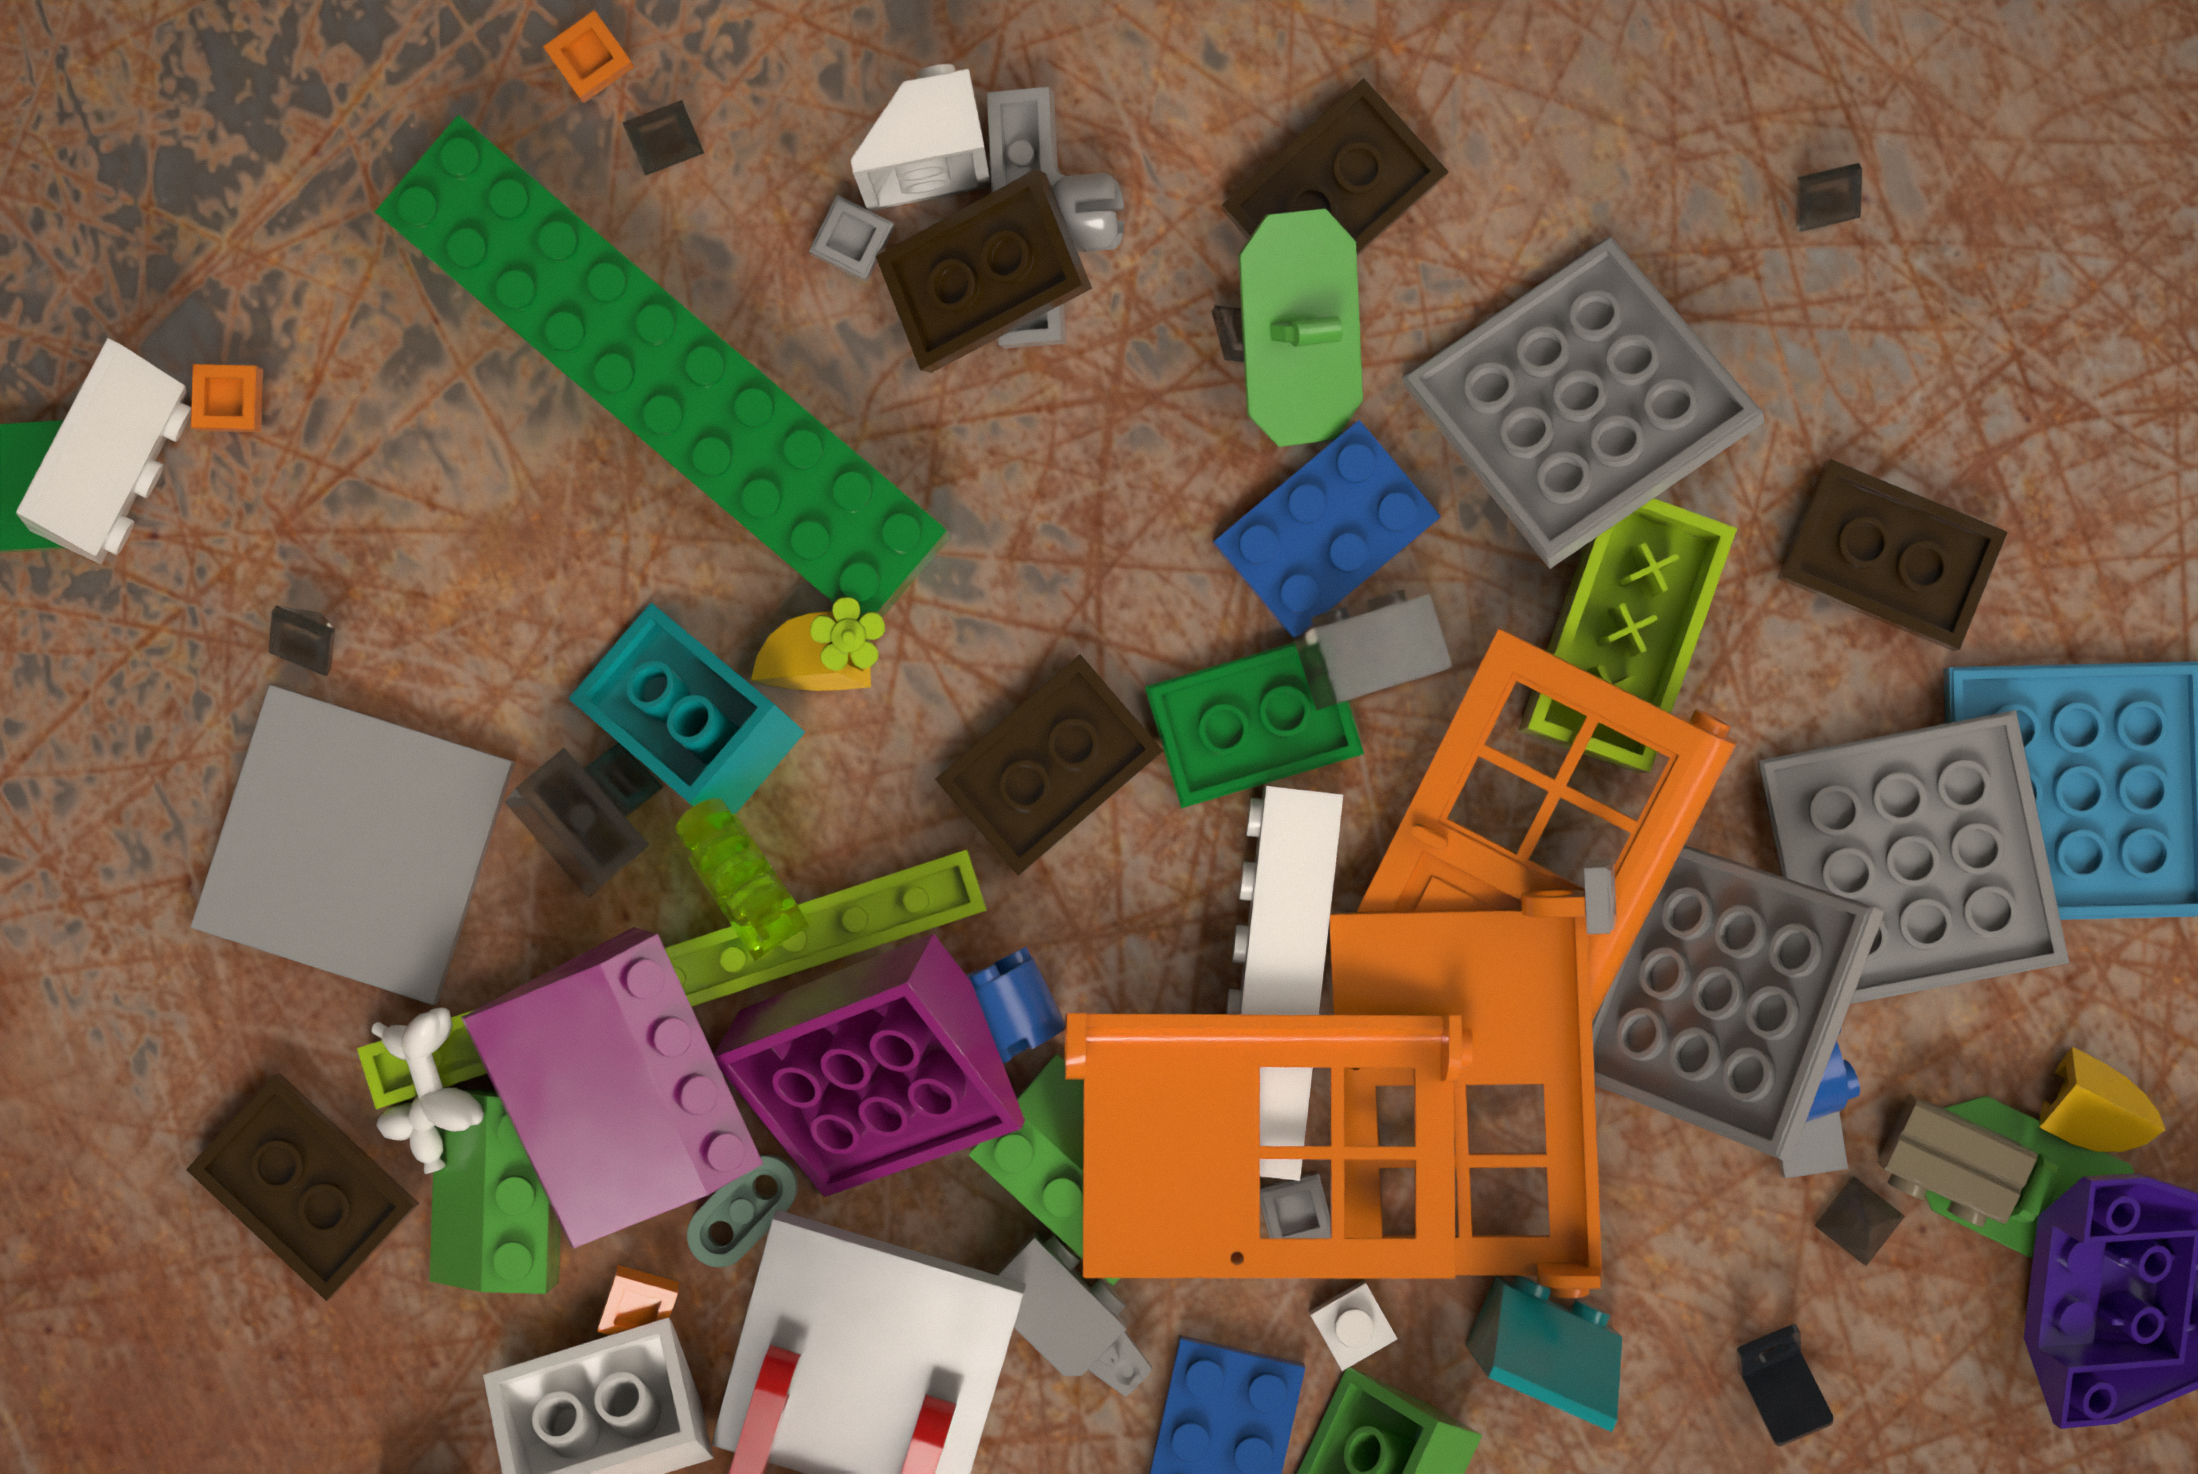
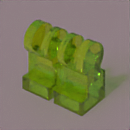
(739, 877)

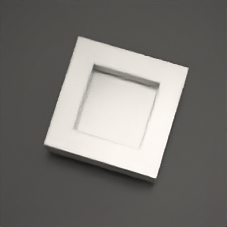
(1353, 1325)

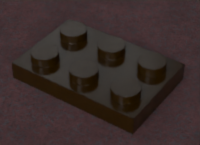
(1350, 161)
(983, 271)
(1892, 555)
(1049, 764)
(302, 1186)

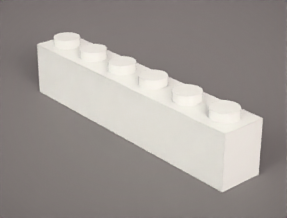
(1286, 942)

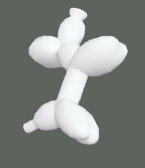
(435, 1105)

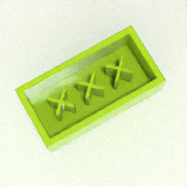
(1634, 620)

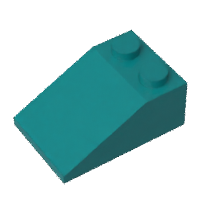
(686, 713)
(1549, 1350)

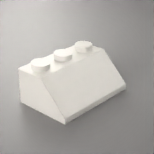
(923, 143)
(105, 454)
(601, 1408)

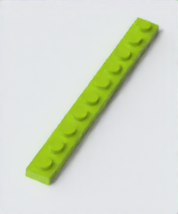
(722, 965)

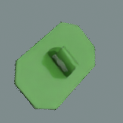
(1300, 327)
(2054, 1172)

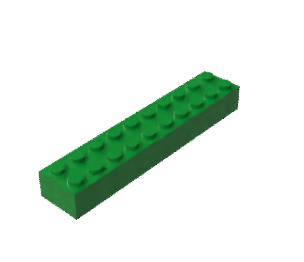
(662, 371)

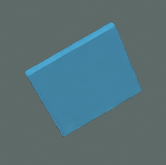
(2108, 776)

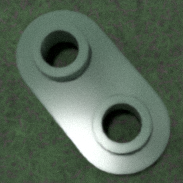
(744, 1210)

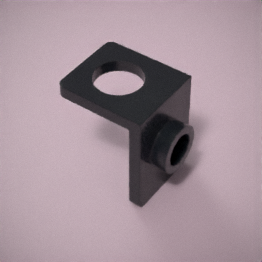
(1783, 1386)

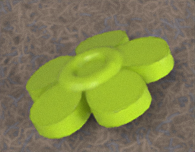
(848, 635)

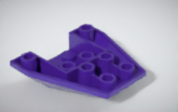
(2114, 1299)

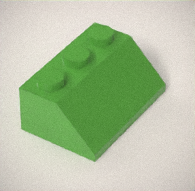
(1045, 1157)
(490, 1211)
(1386, 1432)

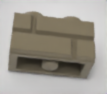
(1955, 1160)

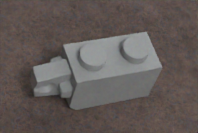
(1070, 1319)

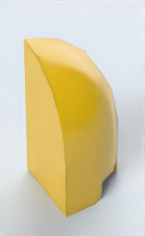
(794, 662)
(2099, 1107)

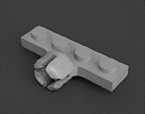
(1025, 140)

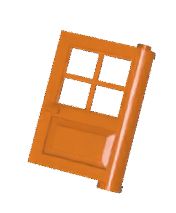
(1458, 869)
(1529, 1009)
(1180, 1148)

